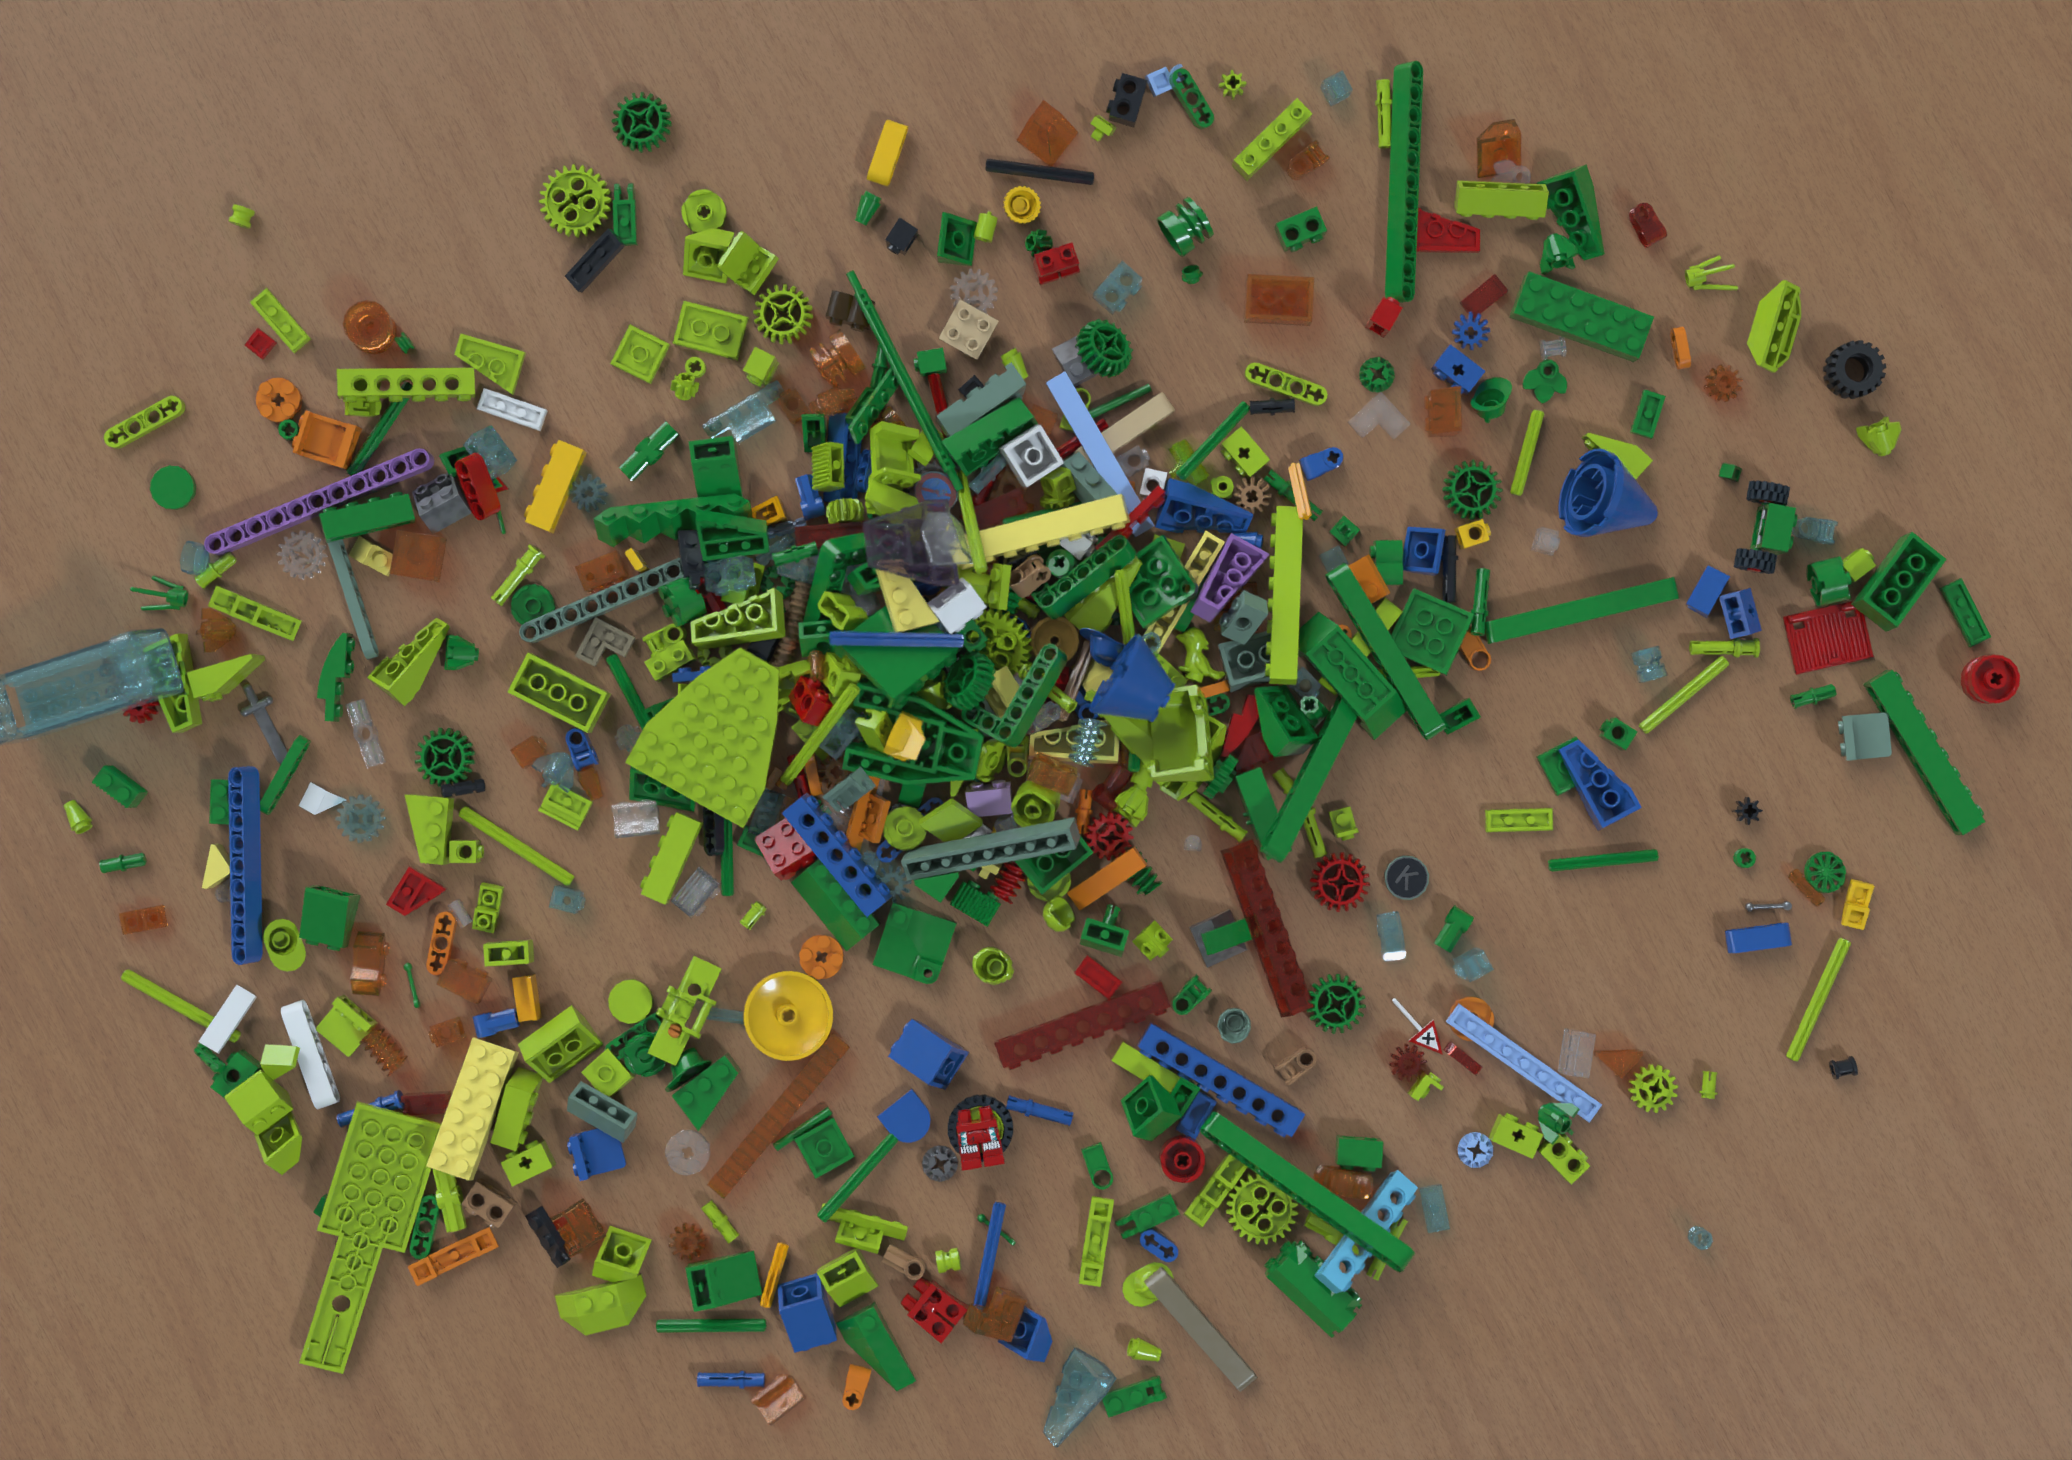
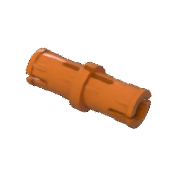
(1084, 810)

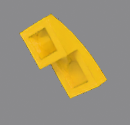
(1856, 904)

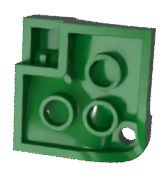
(1159, 583)
(914, 943)

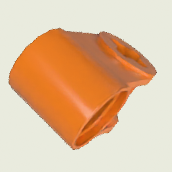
(856, 1383)

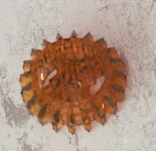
(1344, 1182)

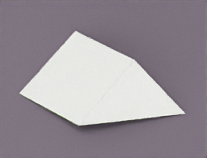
(317, 799)

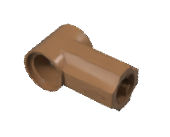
(901, 1261)

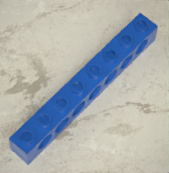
(1291, 1115)

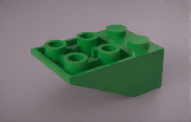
(715, 466)
(723, 1280)

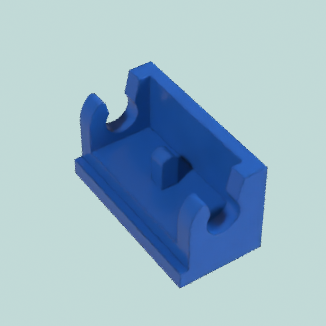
(1707, 591)

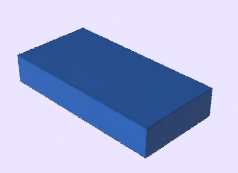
(1196, 1115)

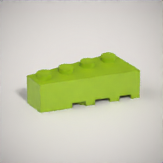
(741, 623)

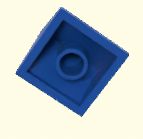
(1423, 550)

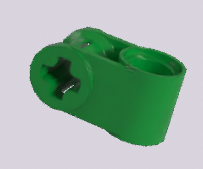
(1191, 995)

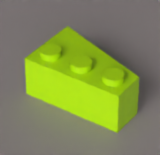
(516, 1109)

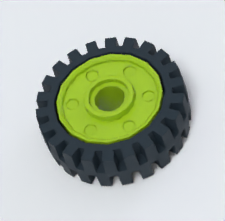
(973, 1103)

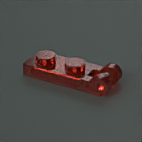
(999, 508)

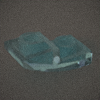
(766, 811)
(1391, 935)

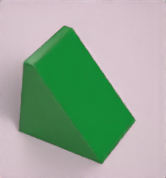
(1730, 472)

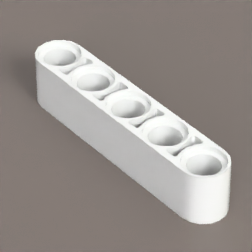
(311, 1054)

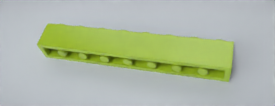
(1285, 597)

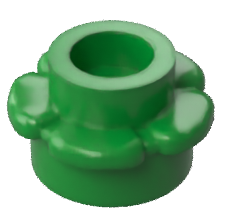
(1191, 274)

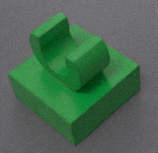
(1344, 531)

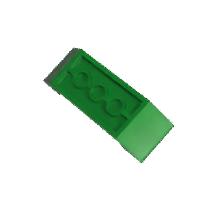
(1350, 674)

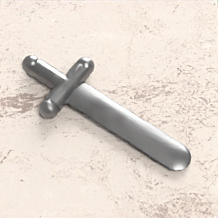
(258, 709)

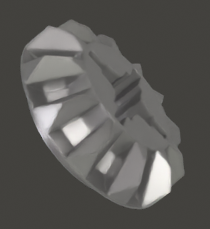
(942, 1153)

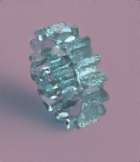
(367, 824)

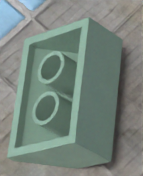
(1245, 663)

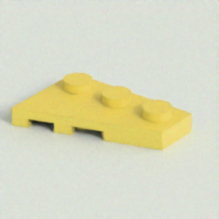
(904, 603)

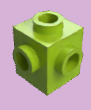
(1153, 941)

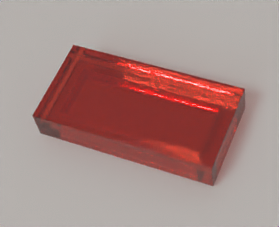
(1484, 296)

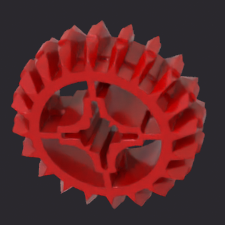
(1339, 892)

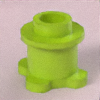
(1215, 482)

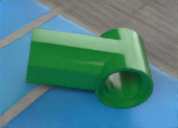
(1313, 710)
(1455, 925)

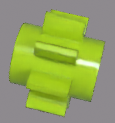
(1236, 80)
(684, 386)

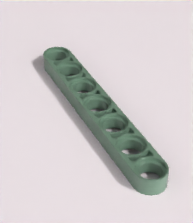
(353, 599)

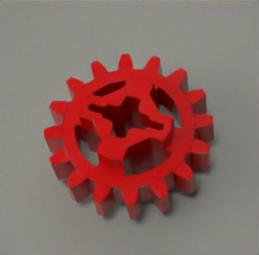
(1109, 826)

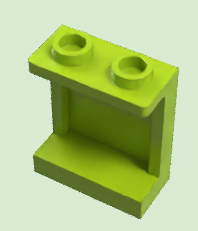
(890, 454)

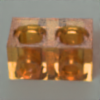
(1052, 773)

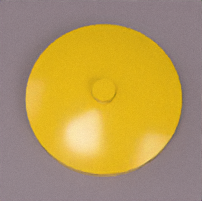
(788, 1015)

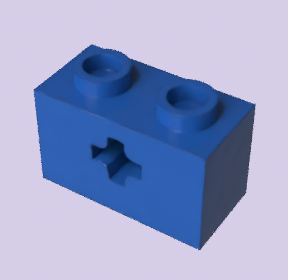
(1450, 360)
(1740, 613)

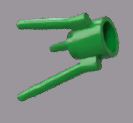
(176, 597)

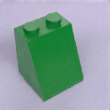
(328, 916)

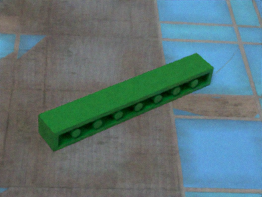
(1925, 753)

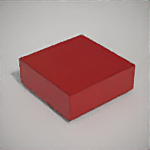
(260, 343)

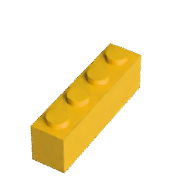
(555, 486)

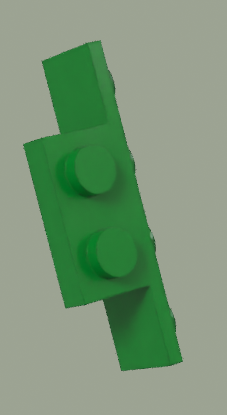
(870, 405)

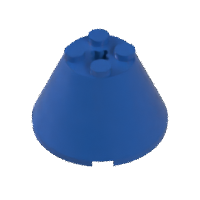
(1135, 686)

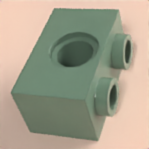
(1243, 617)

